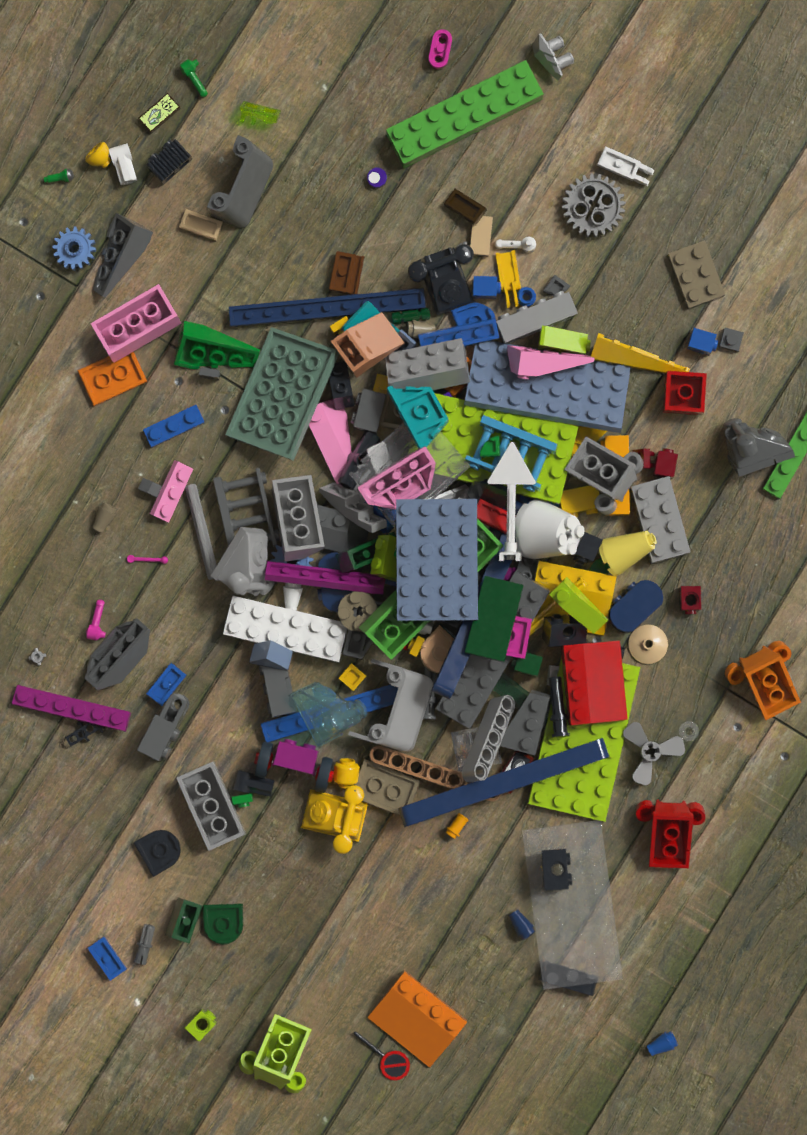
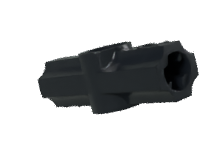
(367, 440)

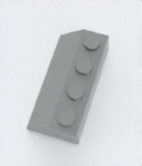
(297, 517)

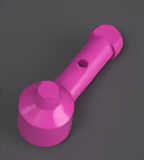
(94, 632)

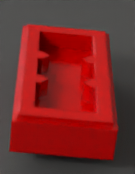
(492, 516)

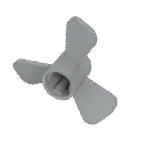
(636, 735)

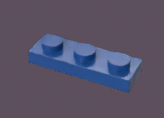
(173, 426)

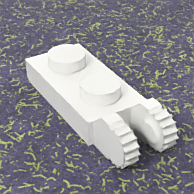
(623, 165)

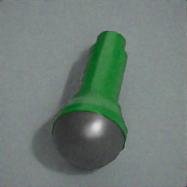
(66, 176)

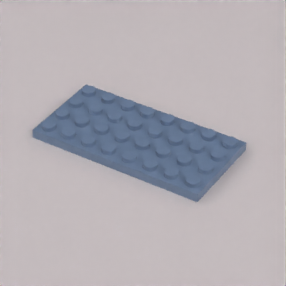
(580, 395)

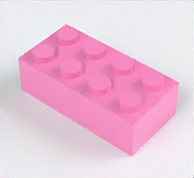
(136, 323)

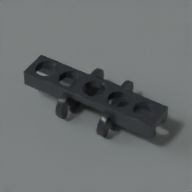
(85, 733)

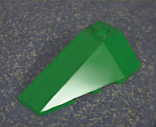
(207, 347)

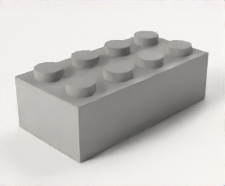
(429, 366)
(660, 515)
(211, 805)

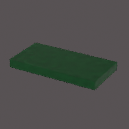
(496, 619)

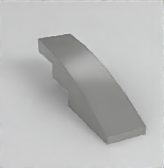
(349, 504)

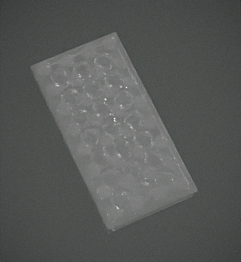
(576, 924)

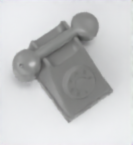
(605, 472)
(245, 563)

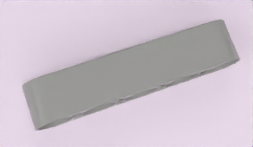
(488, 739)

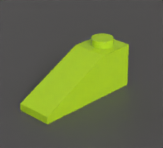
(578, 605)

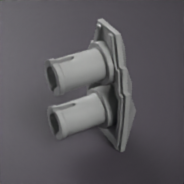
(544, 53)

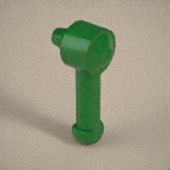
(189, 68)

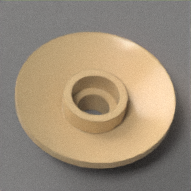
(640, 651)

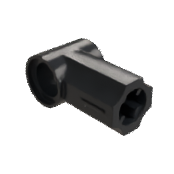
(248, 783)

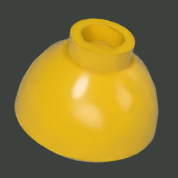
(99, 155)

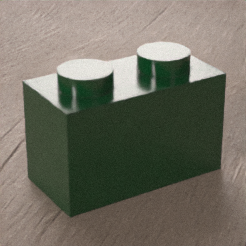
(528, 666)
(183, 920)

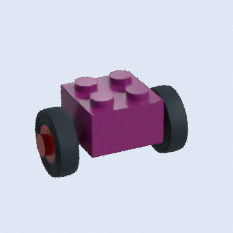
(295, 758)

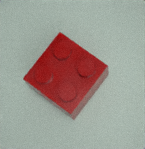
(684, 393)

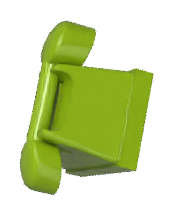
(279, 1055)

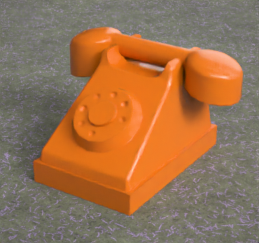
(767, 678)

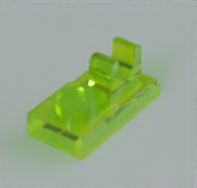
(266, 114)

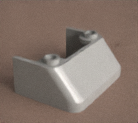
(406, 712)

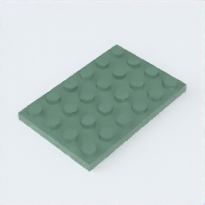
(282, 393)

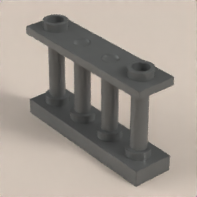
(227, 506)

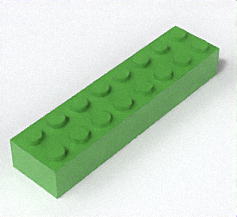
(464, 114)
(393, 635)

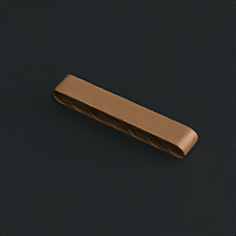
(426, 767)

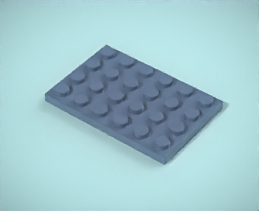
(436, 559)

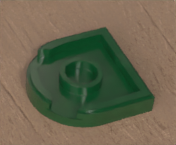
(223, 922)

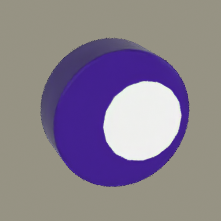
(377, 177)

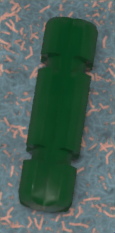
(408, 316)

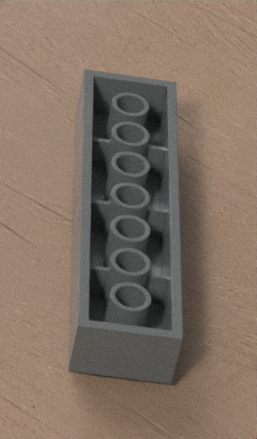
(483, 674)

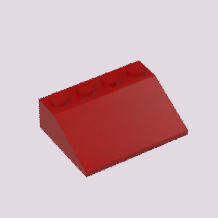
(594, 682)

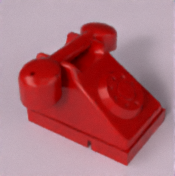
(670, 831)

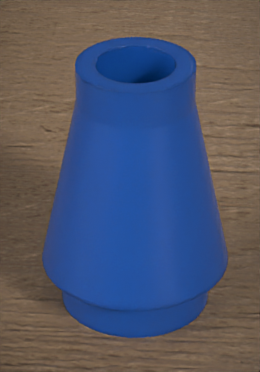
(663, 1043)

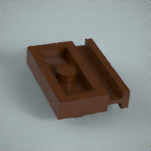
(346, 273)

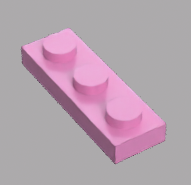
(171, 491)

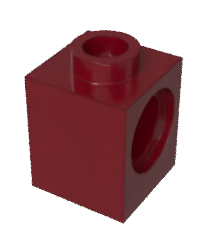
(665, 463)
(690, 590)

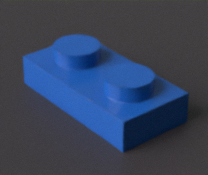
(166, 684)
(107, 958)

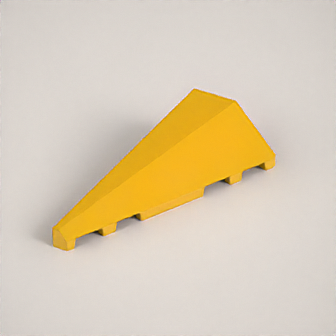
(618, 353)

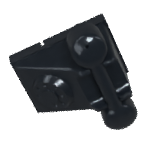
(444, 277)

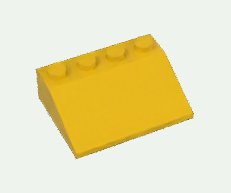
(599, 588)

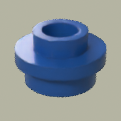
(526, 290)

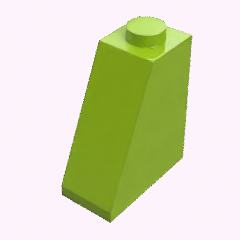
(563, 340)

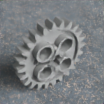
(609, 212)

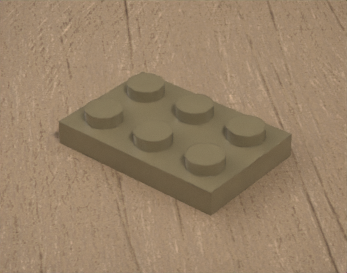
(696, 274)
(386, 787)

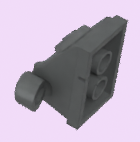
(753, 447)

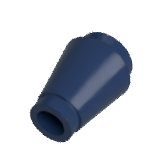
(521, 925)

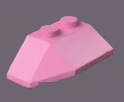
(401, 480)

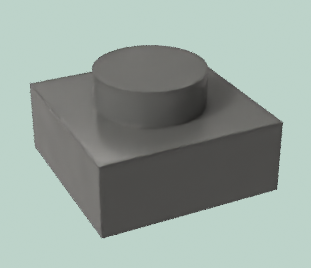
(731, 339)

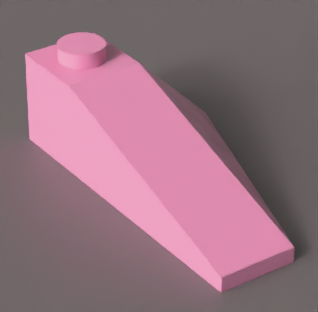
(332, 436)

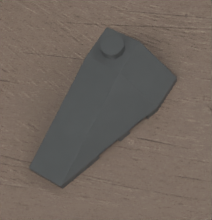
(124, 247)

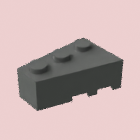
(527, 725)

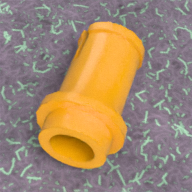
(456, 826)

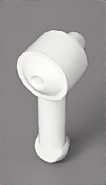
(528, 244)

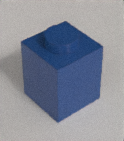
(486, 287)
(702, 342)

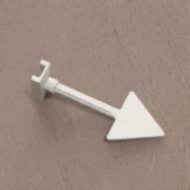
(511, 471)

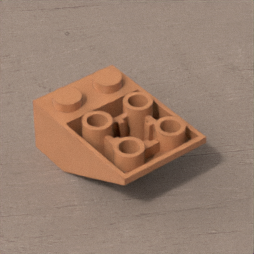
(367, 343)

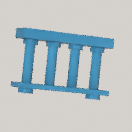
(508, 434)

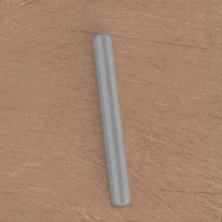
(201, 529)

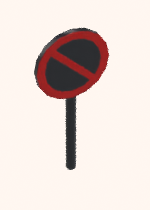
(393, 1065)

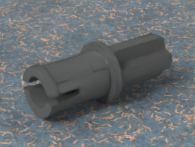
(144, 944)

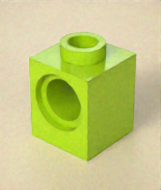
(193, 1028)

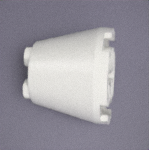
(546, 530)

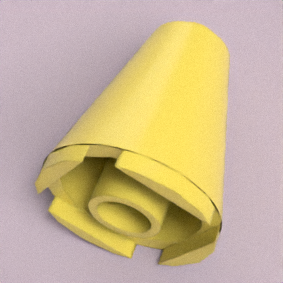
(626, 550)

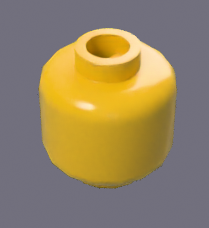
(346, 772)

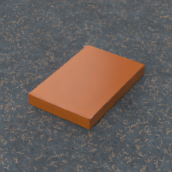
(110, 379)

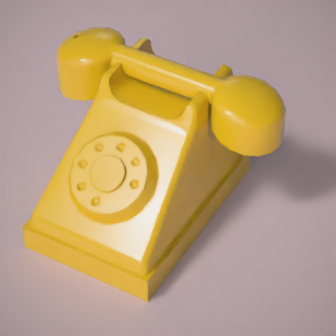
(337, 816)

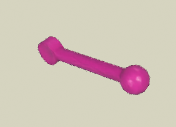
(131, 559)

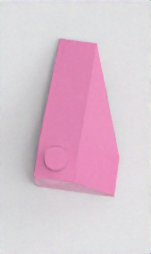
(531, 362)

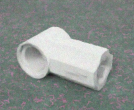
(122, 159)

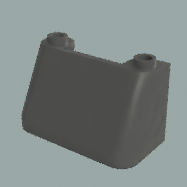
(247, 189)

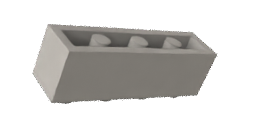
(530, 320)

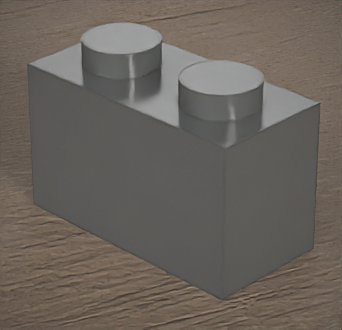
(369, 411)

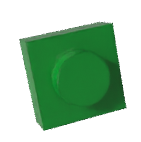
(242, 800)

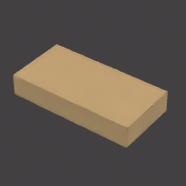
(201, 225)
(481, 236)

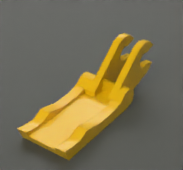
(508, 275)

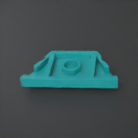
(420, 412)

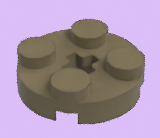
(346, 612)

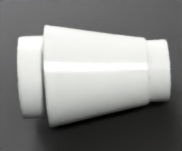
(292, 595)

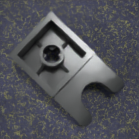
(164, 729)

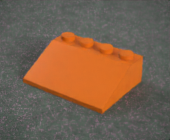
(417, 1019)

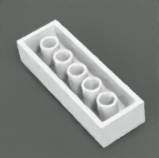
(287, 627)

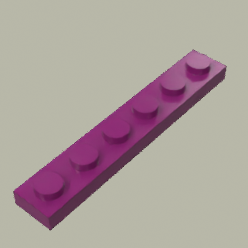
(324, 577)
(71, 708)

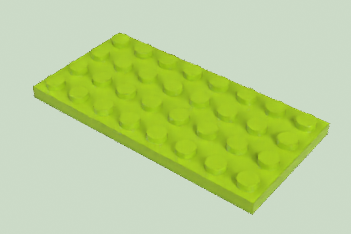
(465, 434)
(587, 788)

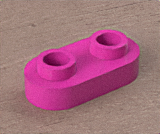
(440, 50)

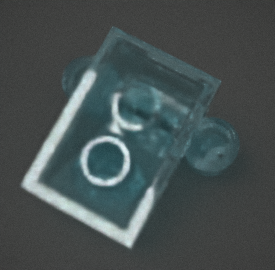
(326, 712)

